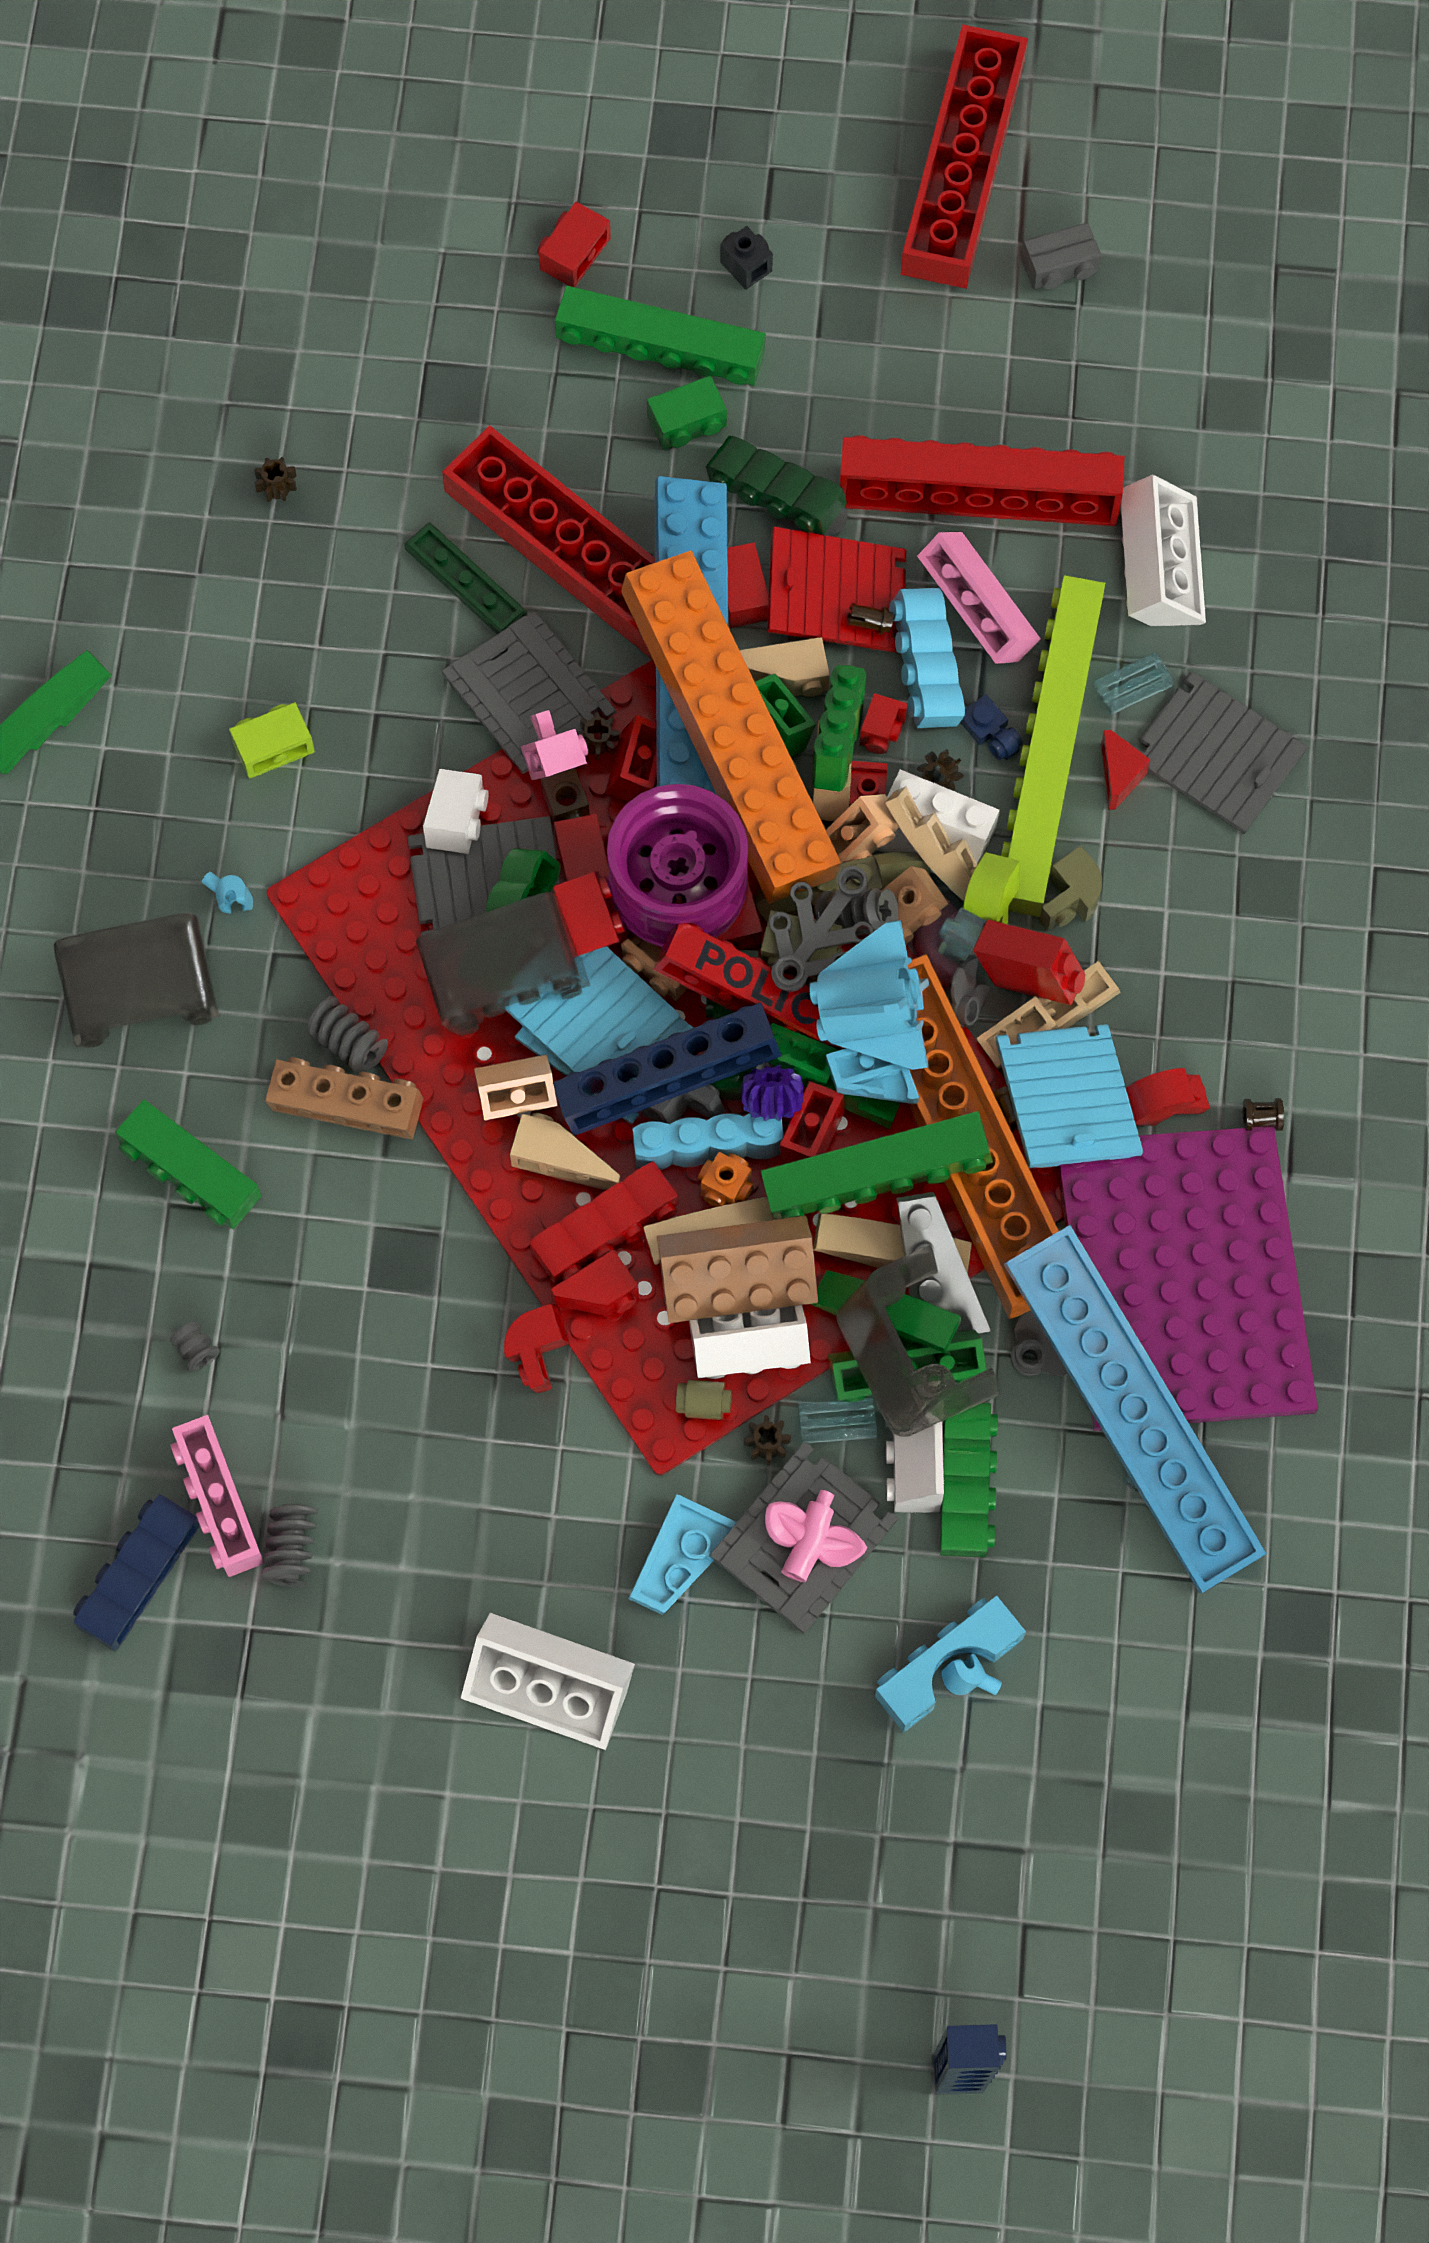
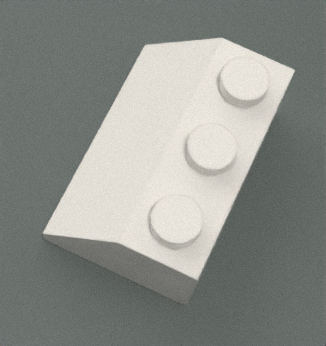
(957, 813)
(750, 1342)
(916, 1471)

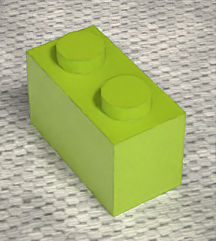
(271, 739)

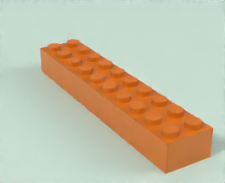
(730, 724)
(1002, 1201)

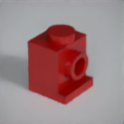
(882, 723)
(867, 777)

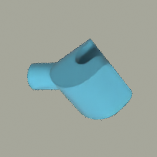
(228, 890)
(965, 1676)

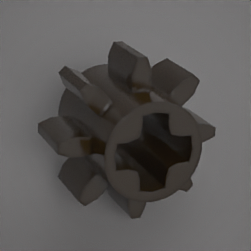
(275, 479)
(601, 726)
(947, 765)
(769, 1450)

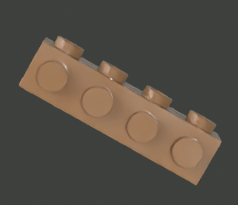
(345, 1098)

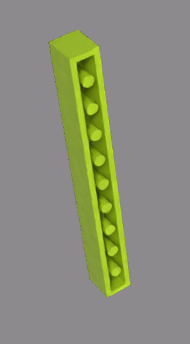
(1052, 739)

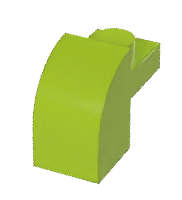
(992, 888)

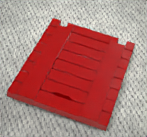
(824, 580)

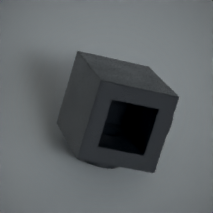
(746, 256)

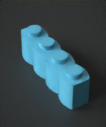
(928, 658)
(695, 1140)

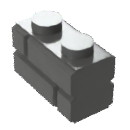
(1061, 256)

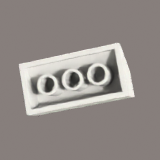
(1162, 554)
(547, 1680)

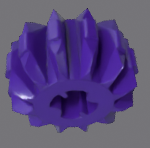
(772, 1093)

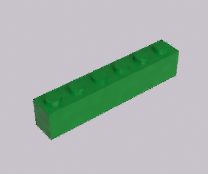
(660, 336)
(878, 1167)

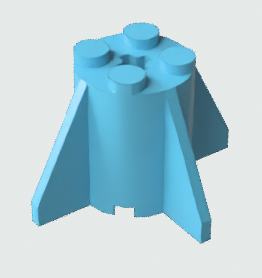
(873, 1000)

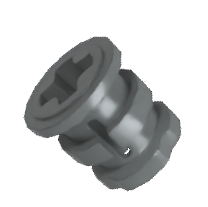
(194, 1346)

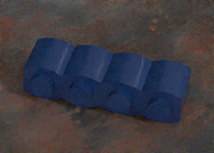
(136, 1573)

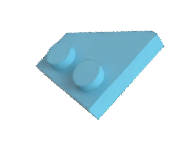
(870, 1077)

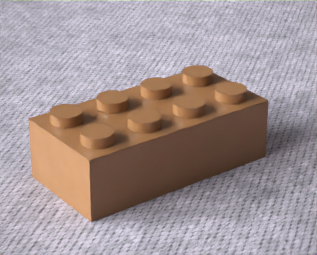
(737, 1269)

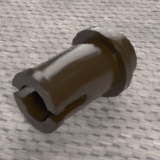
(870, 618)

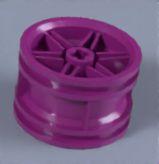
(648, 823)

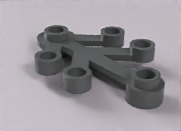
(817, 934)

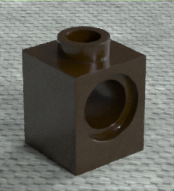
(564, 785)

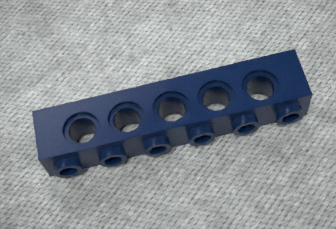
(658, 1085)
(968, 2058)

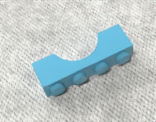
(986, 1633)

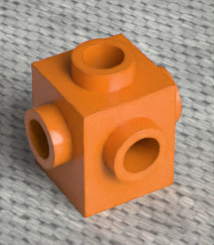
(724, 1192)

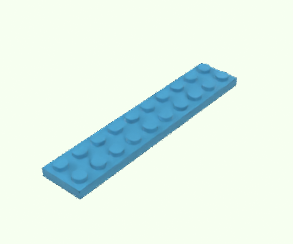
(687, 519)
(1135, 1409)

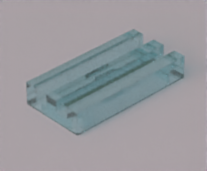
(1138, 695)
(842, 1434)

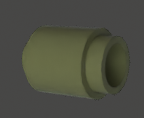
(703, 1399)

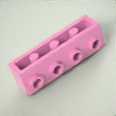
(978, 597)
(217, 1495)

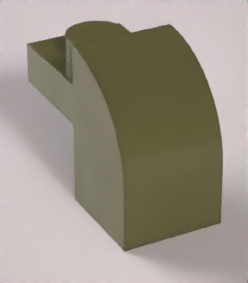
(1080, 889)

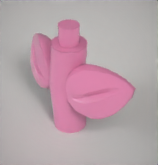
(811, 1536)

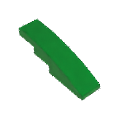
(49, 707)
(808, 1060)
(910, 1316)

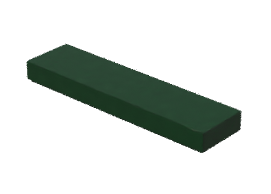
(464, 578)

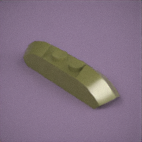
(879, 870)

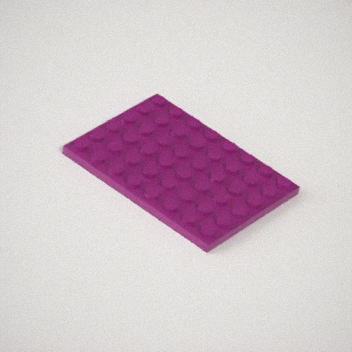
(1201, 1268)

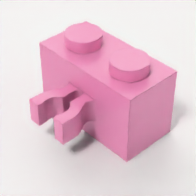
(552, 751)

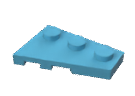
(679, 1553)

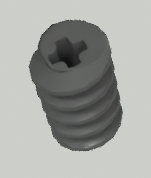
(872, 907)
(346, 1036)
(288, 1545)

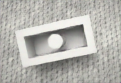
(455, 811)

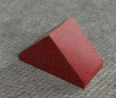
(1122, 767)

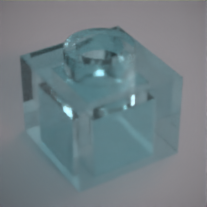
(960, 935)

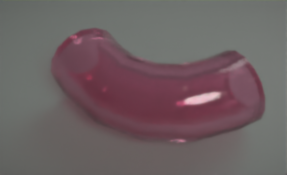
(927, 942)

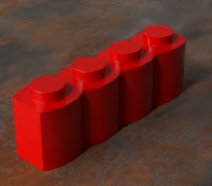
(605, 1222)

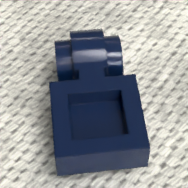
(986, 722)

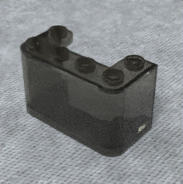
(500, 961)

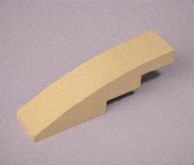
(949, 861)
(1051, 1015)
(726, 1215)
(867, 1240)

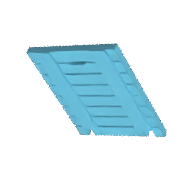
(603, 1021)
(1068, 1096)

